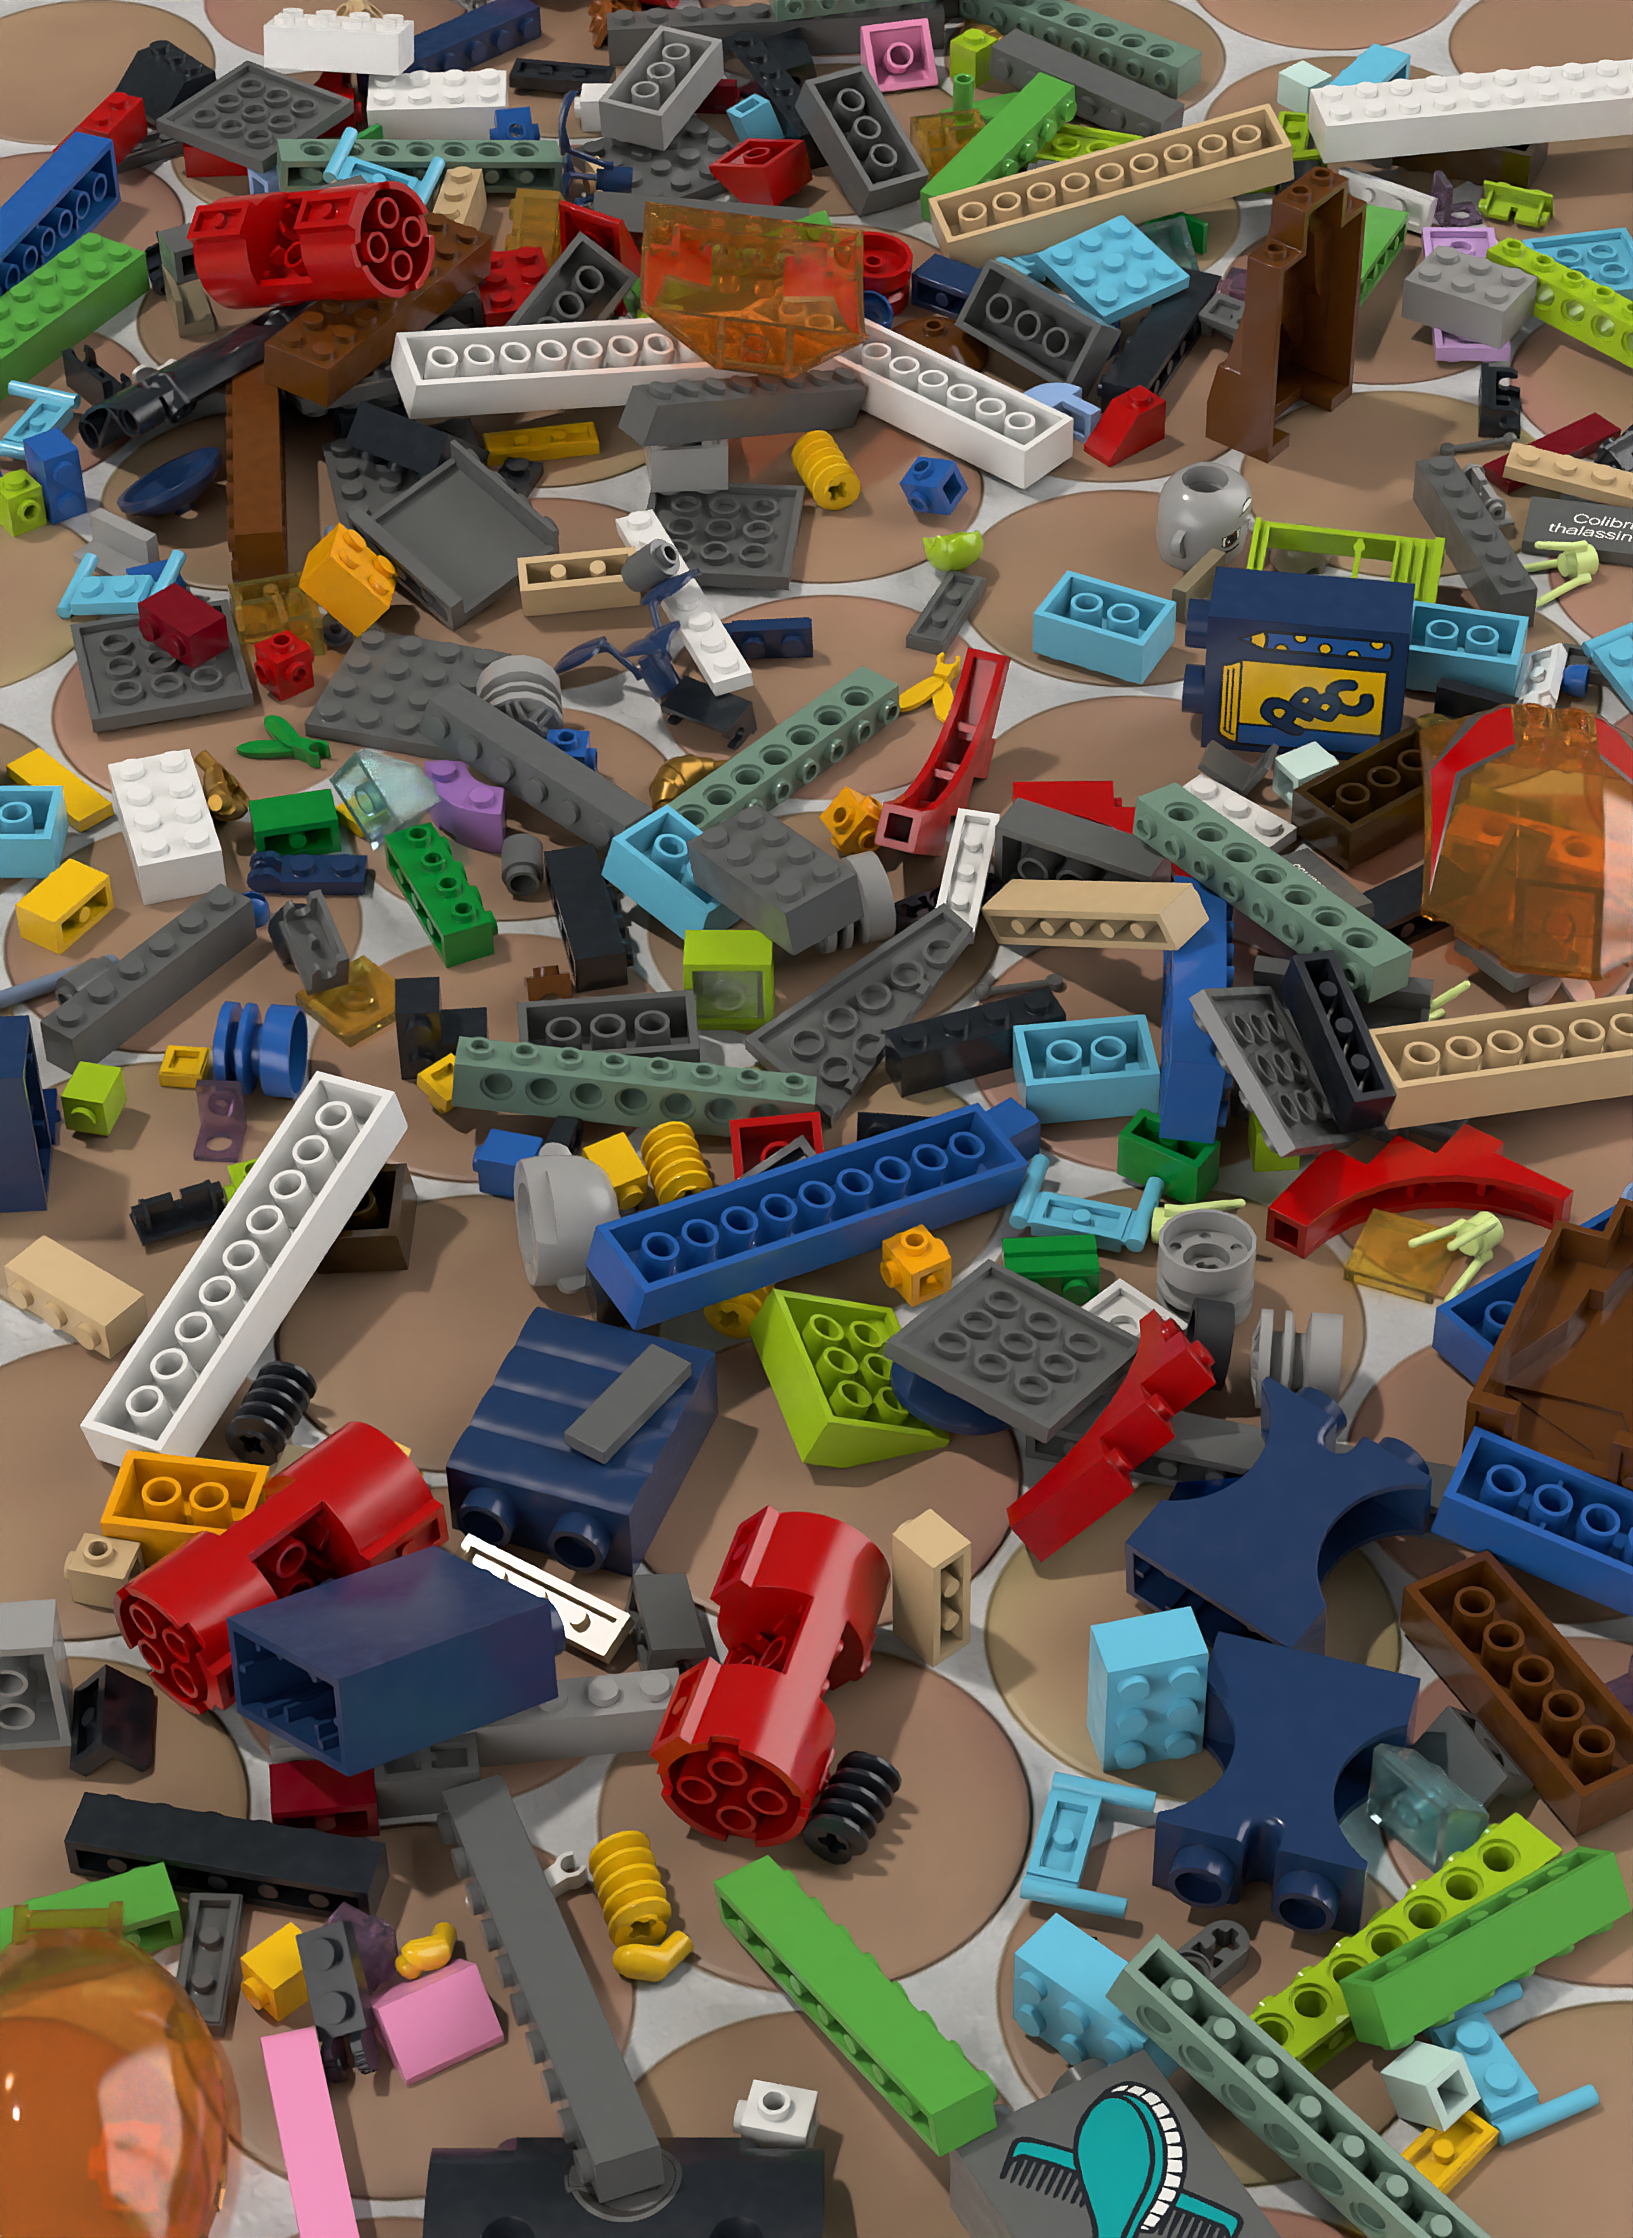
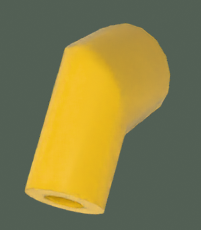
(427, 1952)
(652, 1962)

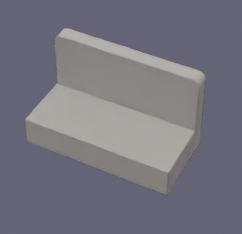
(118, 544)

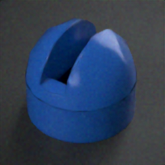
(1576, 680)
(260, 908)

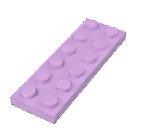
(1475, 243)

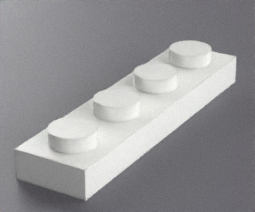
(968, 864)

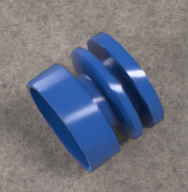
(269, 1049)

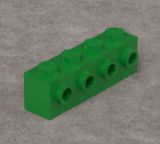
(440, 894)

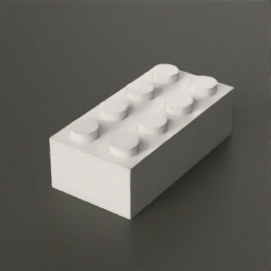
(339, 42)
(437, 104)
(167, 826)

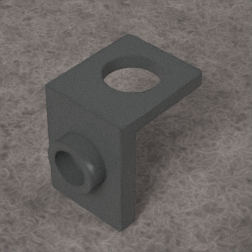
(1233, 771)

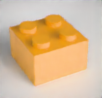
(349, 579)

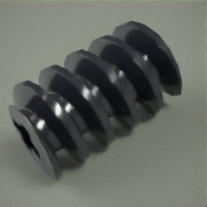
(270, 1412)
(851, 1807)

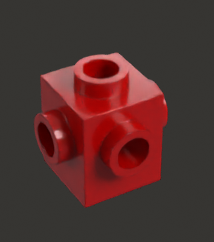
(284, 665)

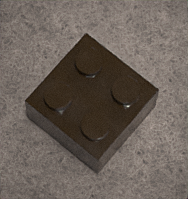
(379, 1228)

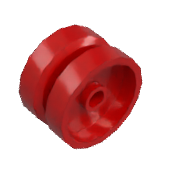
(887, 268)

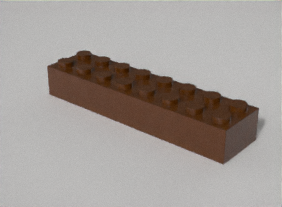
(342, 342)
(256, 477)

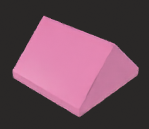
(899, 55)
(435, 2020)

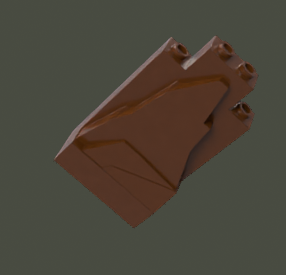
(1296, 317)
(1567, 1354)

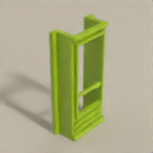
(1413, 558)

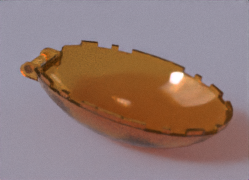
(103, 2087)

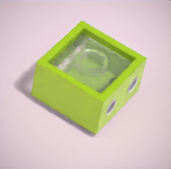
(730, 978)

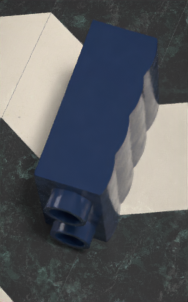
(528, 1489)

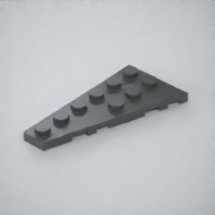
(843, 1023)

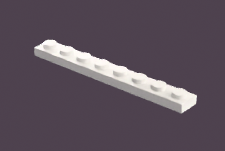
(700, 626)

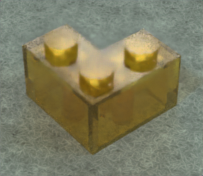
(943, 136)
(535, 222)
(272, 606)

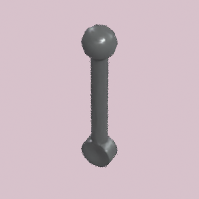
(1450, 449)
(1053, 981)

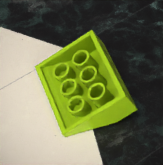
(835, 1381)

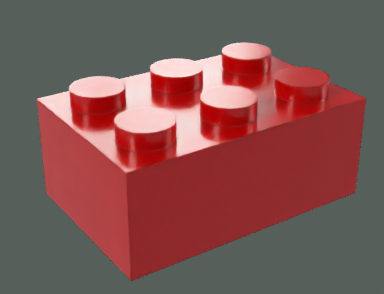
(509, 283)

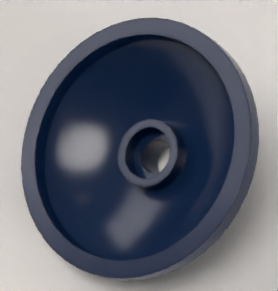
(172, 485)
(939, 1407)

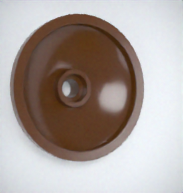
(946, 339)

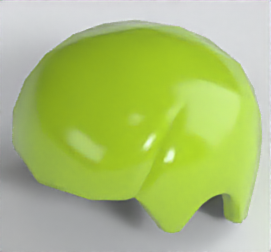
(953, 550)

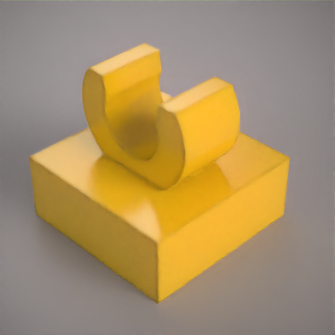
(438, 1083)

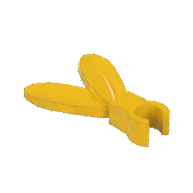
(934, 687)

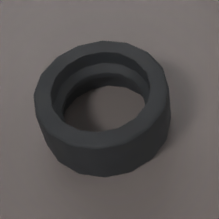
(1213, 1325)

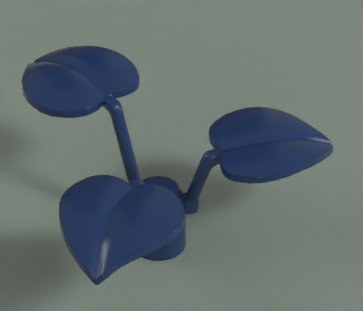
(609, 179)
(655, 664)

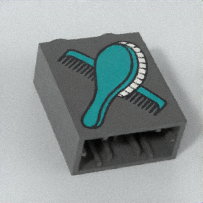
(1101, 2160)

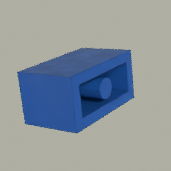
(57, 468)

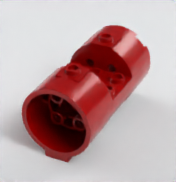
(312, 245)
(323, 1518)
(752, 1737)

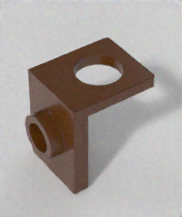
(548, 980)

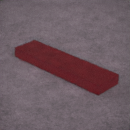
(1575, 440)

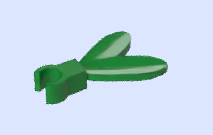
(285, 744)

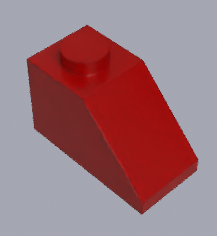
(1127, 426)

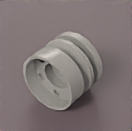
(524, 691)
(877, 904)
(1206, 1258)
(1296, 1357)

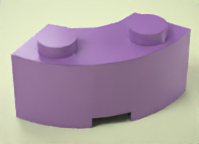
(467, 806)

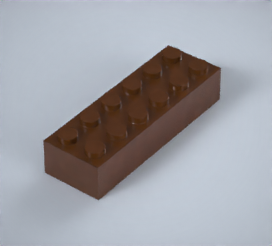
(1526, 1687)

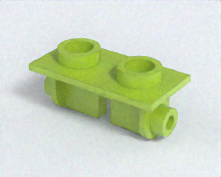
(1532, 206)

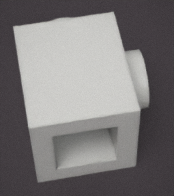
(778, 2116)

